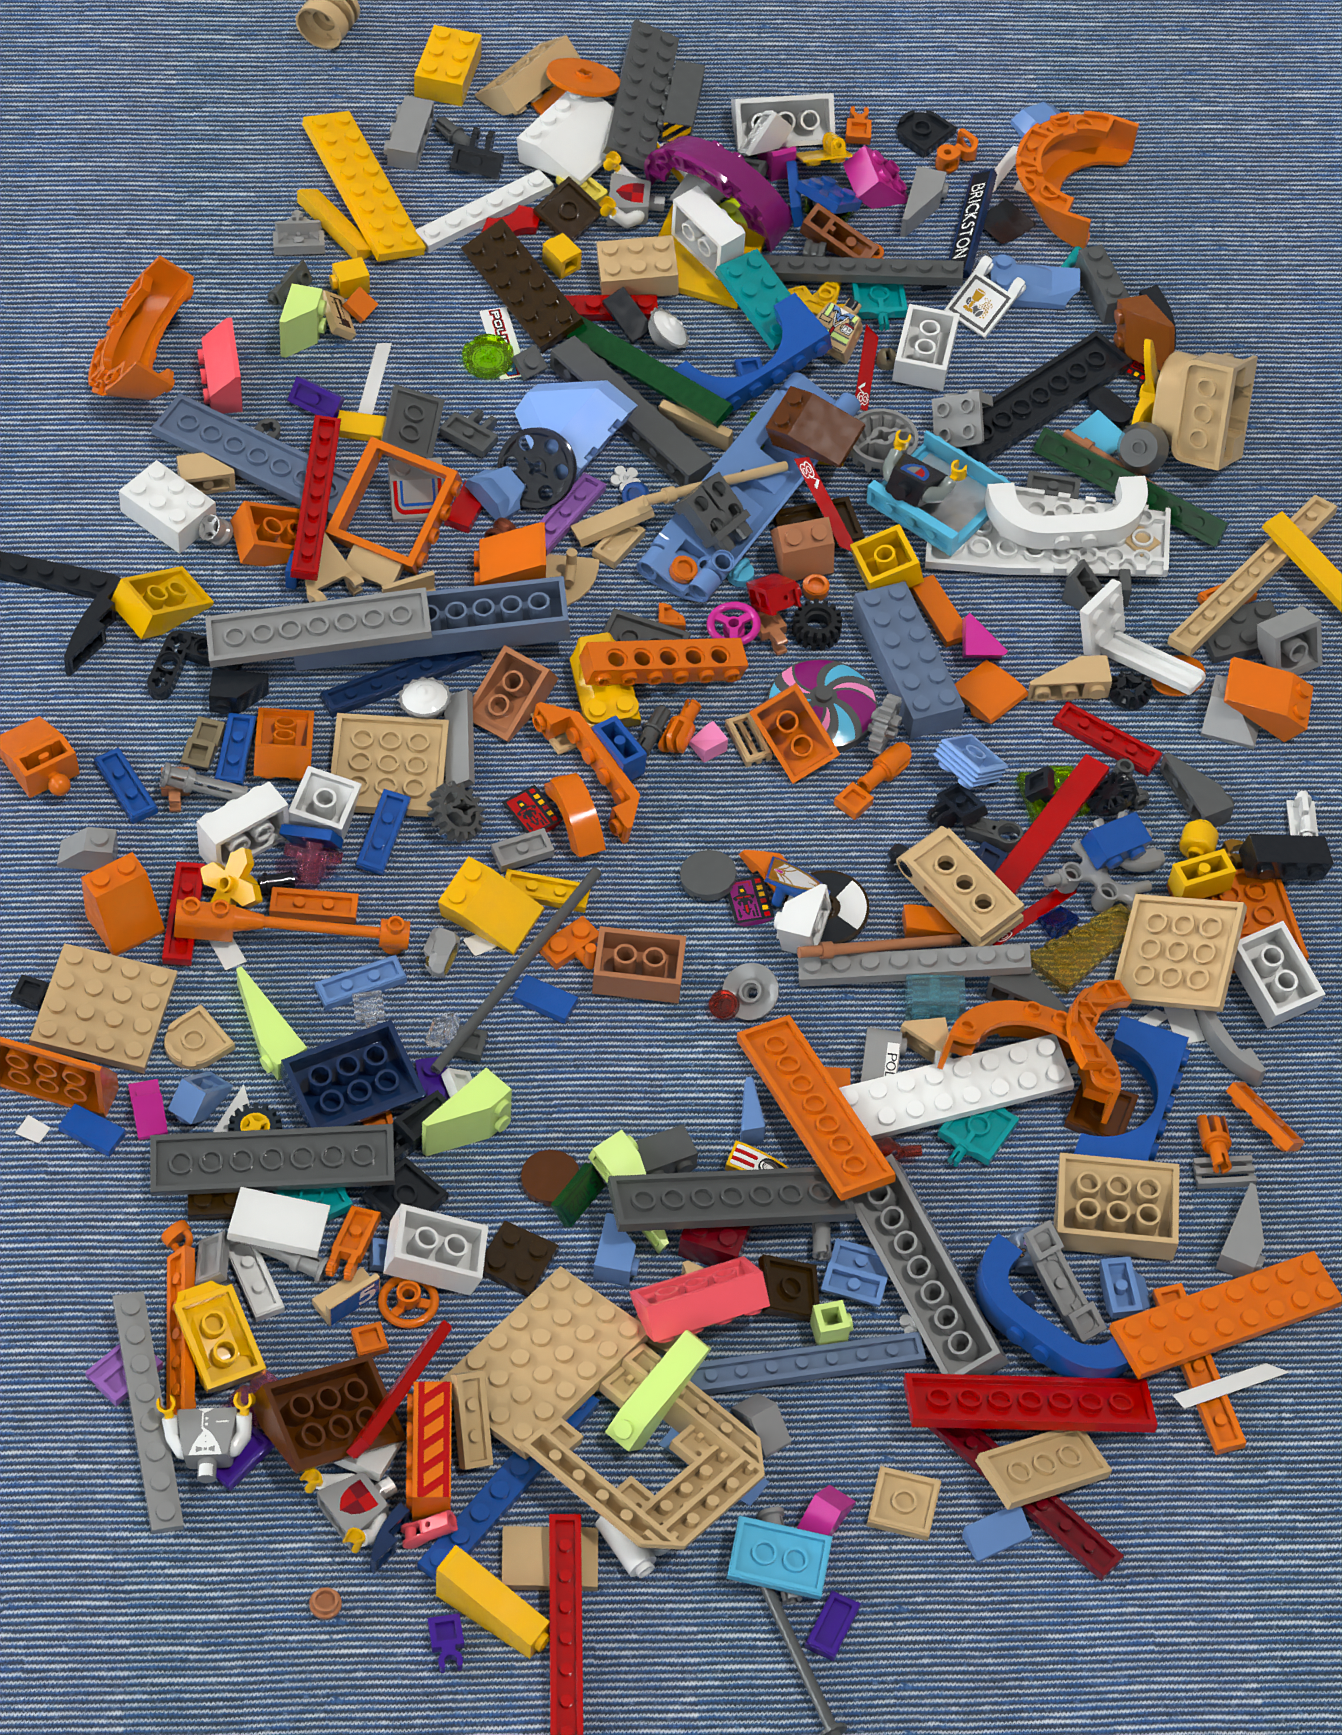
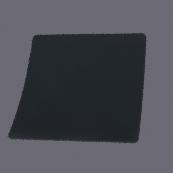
(1007, 222)

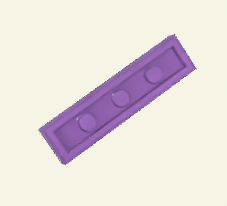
(571, 509)

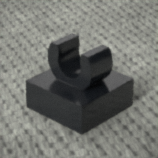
(1040, 785)

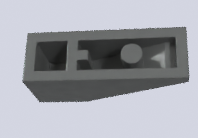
(1197, 792)
(1022, 988)

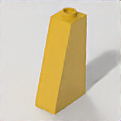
(490, 1603)

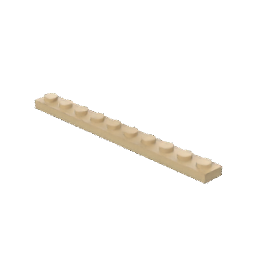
(1246, 581)

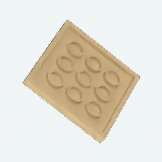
(391, 755)
(1180, 951)
(103, 1008)

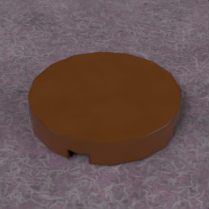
(547, 1175)

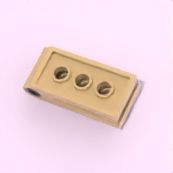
(961, 887)

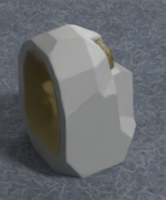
(441, 951)

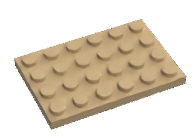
(550, 1356)

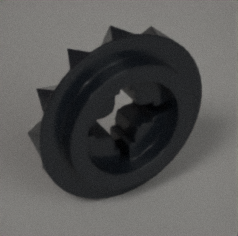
(1126, 698)

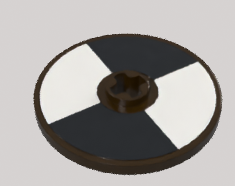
(848, 904)

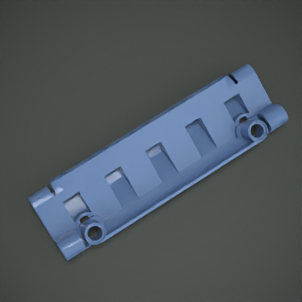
(759, 497)

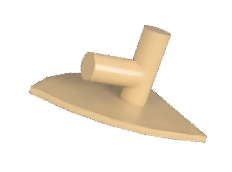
(578, 573)

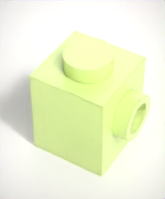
(830, 1323)

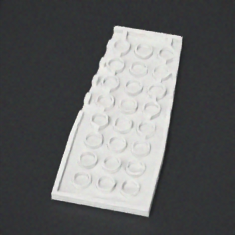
(993, 553)

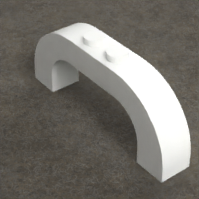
(1067, 530)

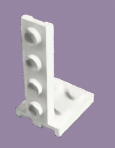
(1103, 634)

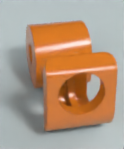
(949, 156)

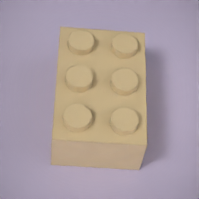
(638, 265)

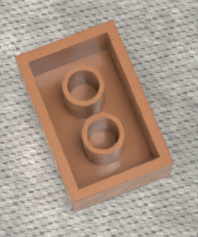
(639, 964)

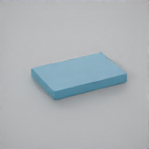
(779, 1557)

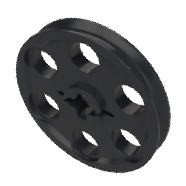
(549, 464)

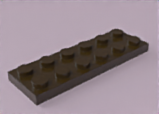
(522, 285)

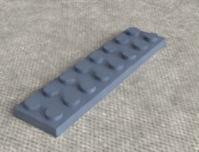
(243, 448)

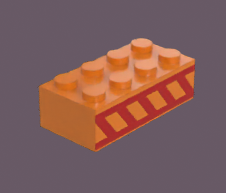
(428, 1449)

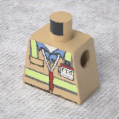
(843, 327)

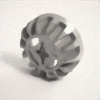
(879, 436)

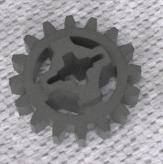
(456, 811)

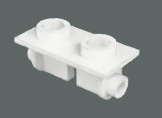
(1302, 815)

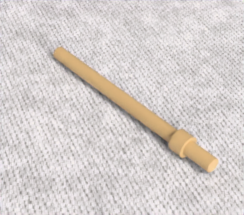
(671, 494)

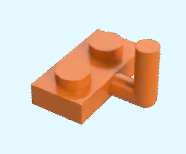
(572, 942)

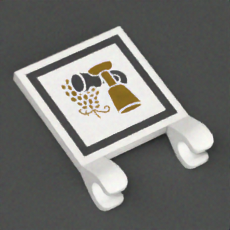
(982, 301)

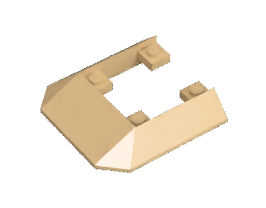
(719, 1449)

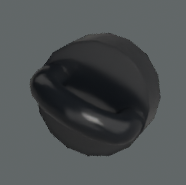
(895, 851)

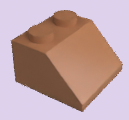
(804, 548)

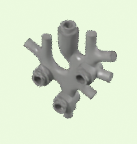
(1106, 890)

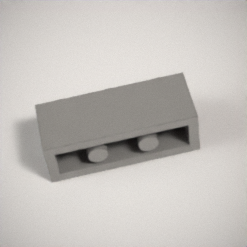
(409, 133)

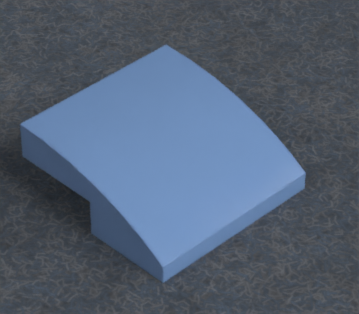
(855, 1273)

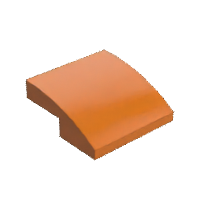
(990, 691)

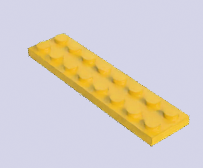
(363, 186)

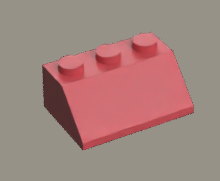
(221, 369)

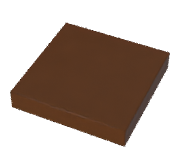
(1086, 1114)

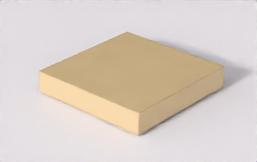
(904, 1503)

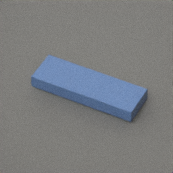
(370, 977)

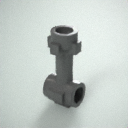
(1126, 766)

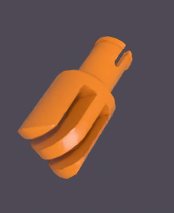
(680, 729)
(886, 766)
(1215, 1140)

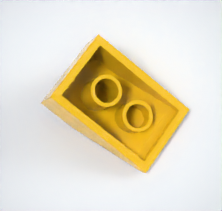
(159, 600)
(489, 906)

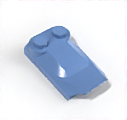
(1045, 285)

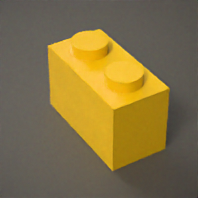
(1202, 876)

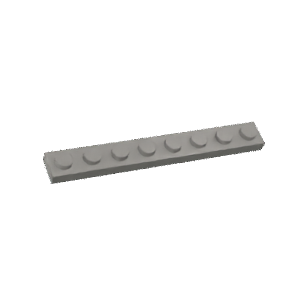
(895, 965)
(143, 1392)

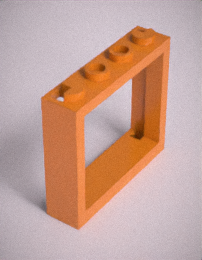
(357, 486)

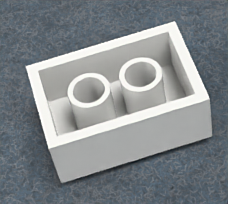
(706, 229)
(925, 347)
(166, 505)
(243, 823)
(1276, 975)
(436, 1249)

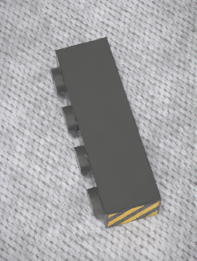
(682, 100)

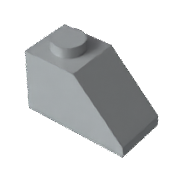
(88, 849)

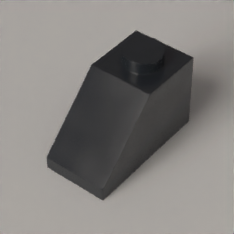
(236, 690)

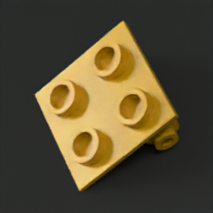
(833, 149)

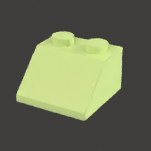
(302, 319)

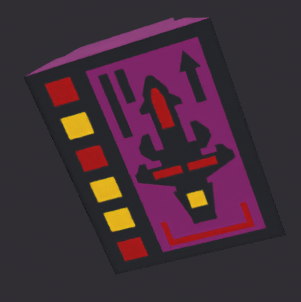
(750, 902)

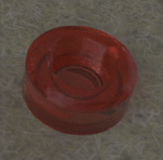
(724, 1005)

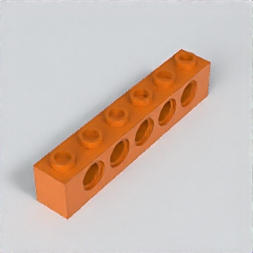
(663, 661)

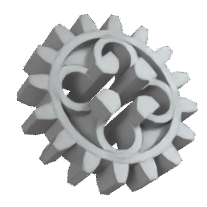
(884, 723)

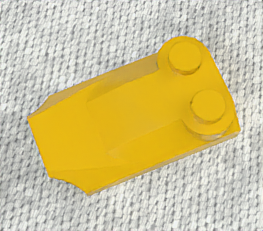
(603, 702)
(218, 1336)

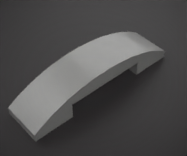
(1242, 1063)
(1060, 1283)

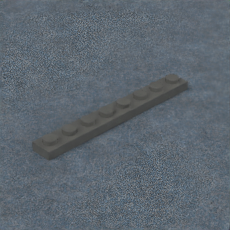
(867, 270)

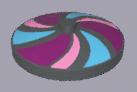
(836, 694)

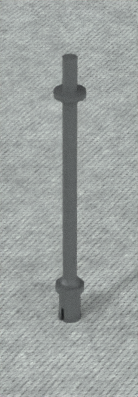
(802, 1665)

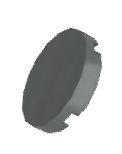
(708, 875)

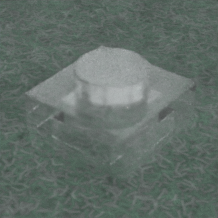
(442, 1030)

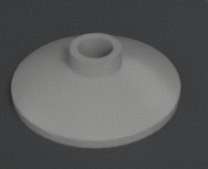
(749, 977)

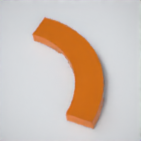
(1083, 1019)

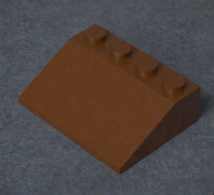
(322, 1411)

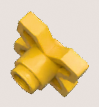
(234, 881)

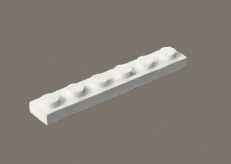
(491, 205)

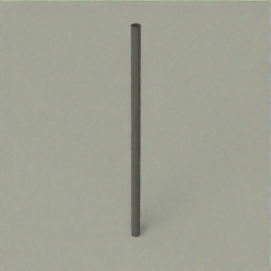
(515, 971)

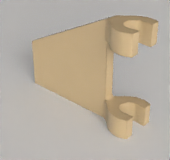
(331, 570)

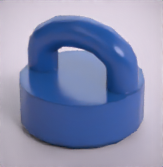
(634, 490)

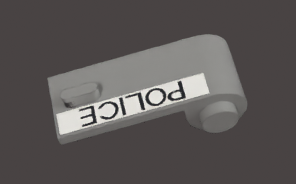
(882, 1053)

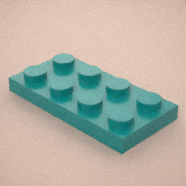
(756, 292)

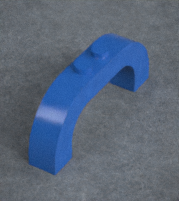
(1030, 1329)

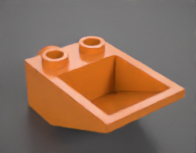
(39, 757)

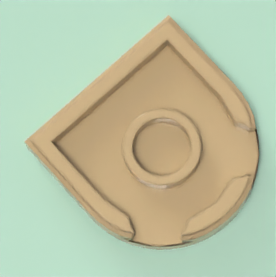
(196, 1040)

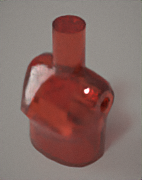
(888, 1145)

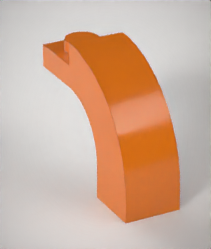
(578, 813)

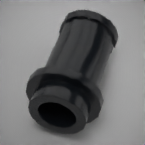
(282, 880)

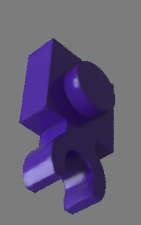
(446, 1637)

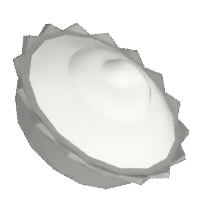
(667, 330)
(425, 698)

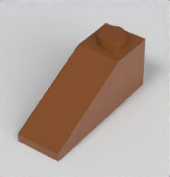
(840, 237)

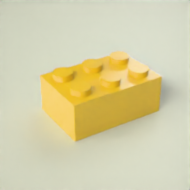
(447, 65)

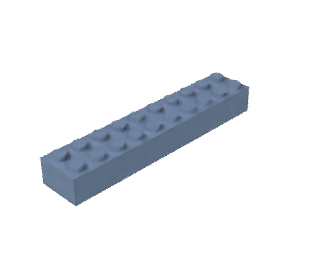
(472, 621)

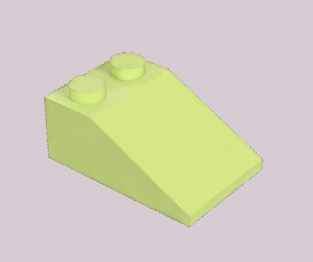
(469, 1115)

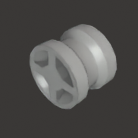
(215, 530)

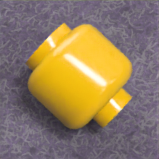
(1198, 838)

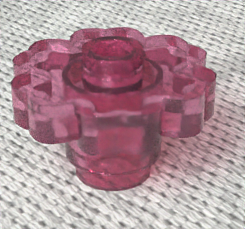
(312, 859)

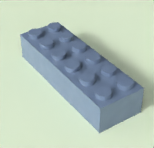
(908, 659)

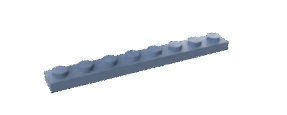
(810, 1363)

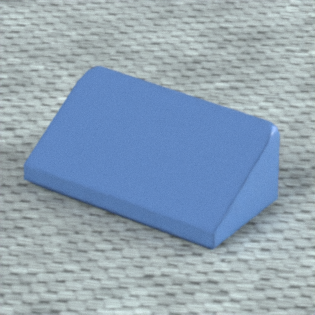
(996, 1533)

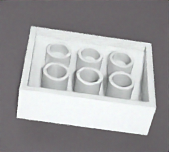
(567, 137)

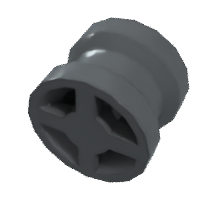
(814, 249)

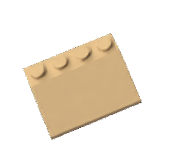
(1117, 1206)

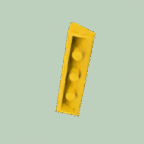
(334, 222)

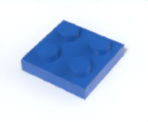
(829, 194)

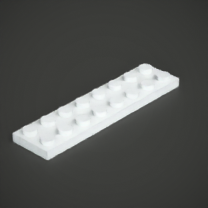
(962, 1088)

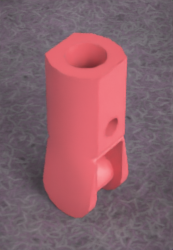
(430, 1529)

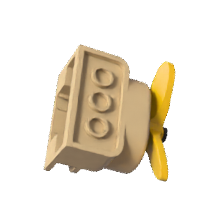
(1198, 404)

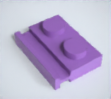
(110, 1377)

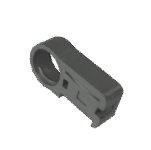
(990, 832)

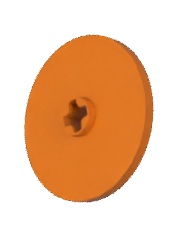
(583, 77)

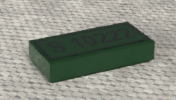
(578, 1195)

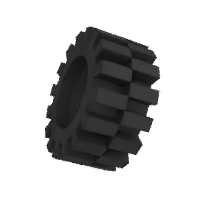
(813, 636)

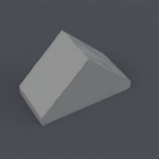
(764, 1420)

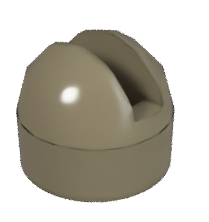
(881, 358)

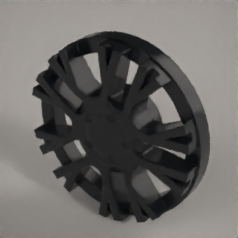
(1111, 794)

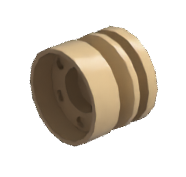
(327, 21)

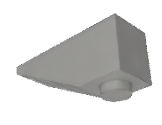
(924, 197)
(1245, 1240)

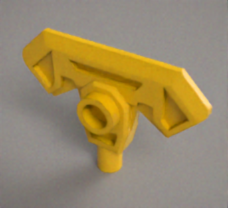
(826, 293)

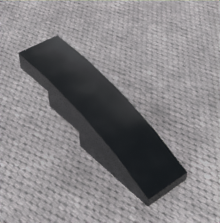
(90, 631)

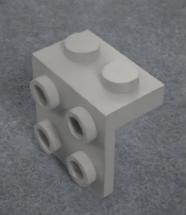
(960, 417)

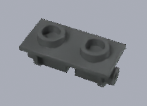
(296, 274)

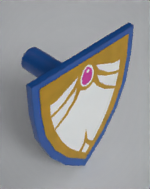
(789, 880)

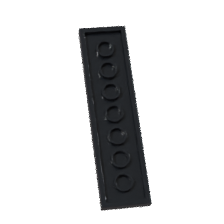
(1048, 393)

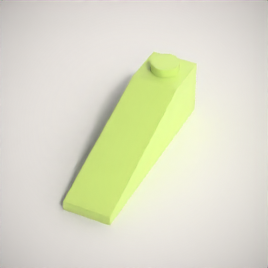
(271, 1032)
(620, 1157)
(657, 1393)

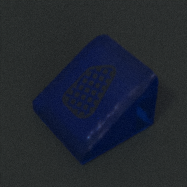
(1058, 921)

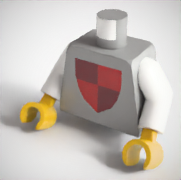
(628, 196)
(352, 1504)

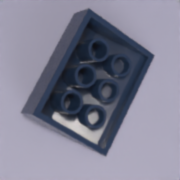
(352, 1078)

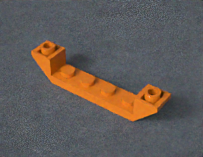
(556, 720)

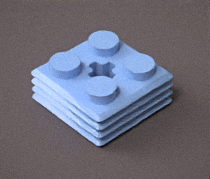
(970, 761)

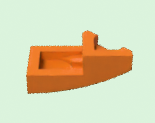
(759, 862)

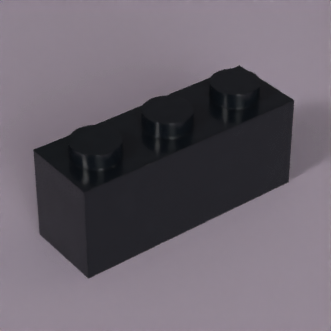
(1285, 857)

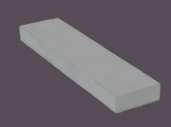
(460, 740)

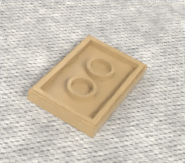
(527, 1558)

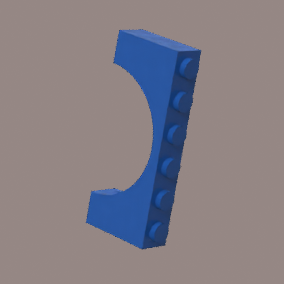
(801, 342)
(1157, 1058)

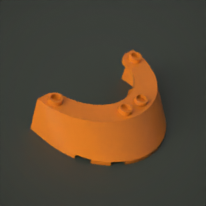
(1059, 149)
(126, 355)
(1030, 1022)

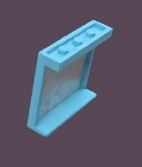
(954, 519)

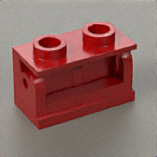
(773, 593)

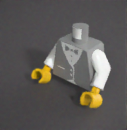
(208, 1435)

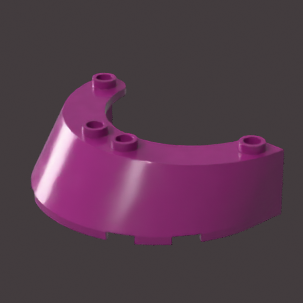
(731, 175)

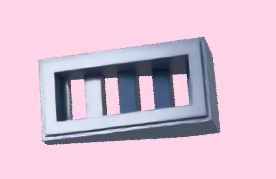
(752, 1118)

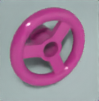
(734, 626)

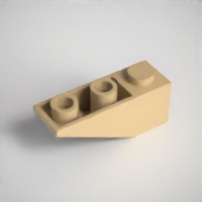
(1077, 679)

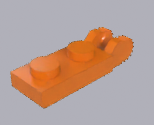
(353, 1240)

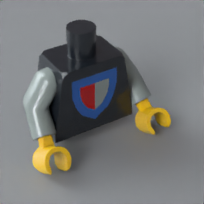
(915, 480)

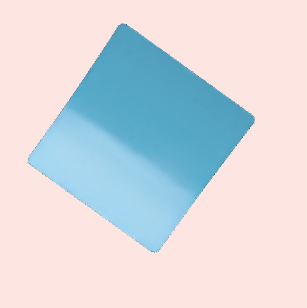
(1099, 430)

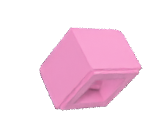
(709, 742)

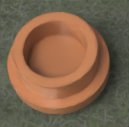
(325, 1603)

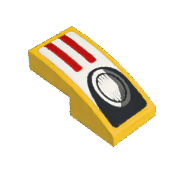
(749, 1158)

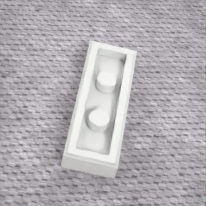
(255, 1281)

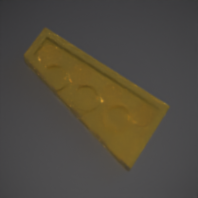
(1082, 949)

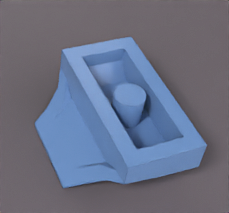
(497, 491)
(1122, 1287)

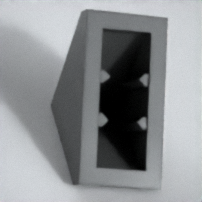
(1081, 586)

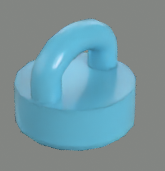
(741, 573)

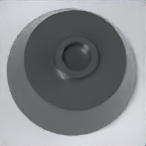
(1143, 448)

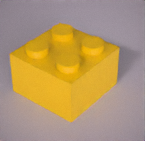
(887, 559)

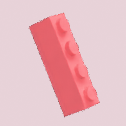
(700, 1299)

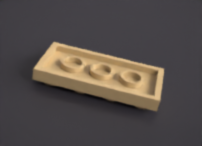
(1042, 1466)

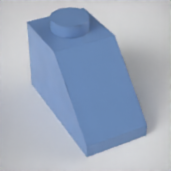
(198, 1097)
(615, 1255)

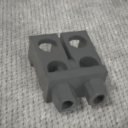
(715, 513)

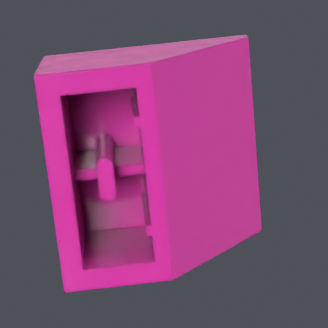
(875, 179)

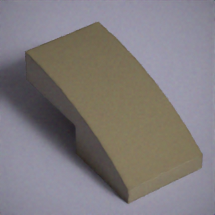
(203, 743)

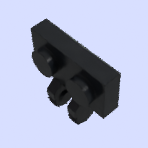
(477, 160)
(954, 805)

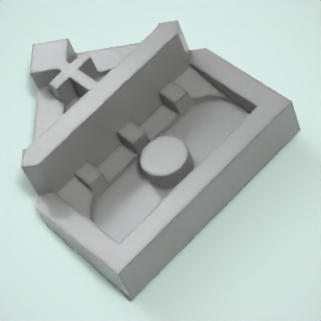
(298, 236)

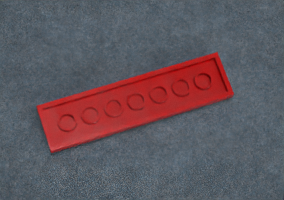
(1029, 1403)

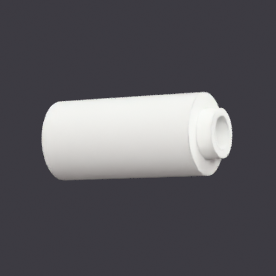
(634, 1559)

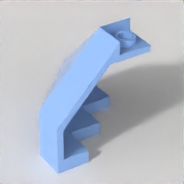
(580, 412)

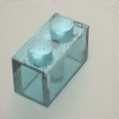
(934, 997)

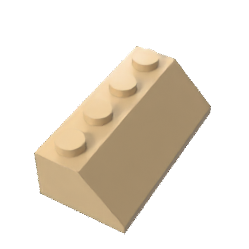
(525, 78)

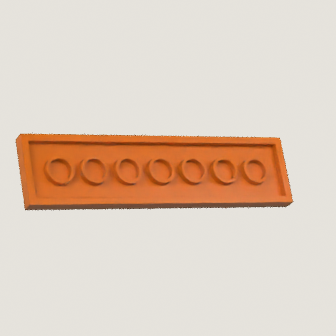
(816, 1108)
(1225, 1315)

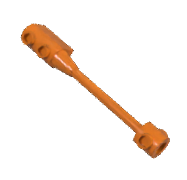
(220, 919)

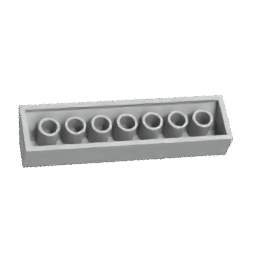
(928, 1278)

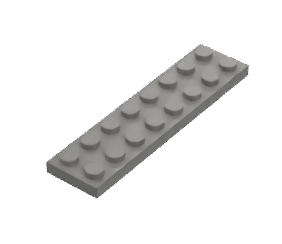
(318, 627)

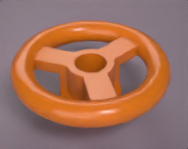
(404, 1289)

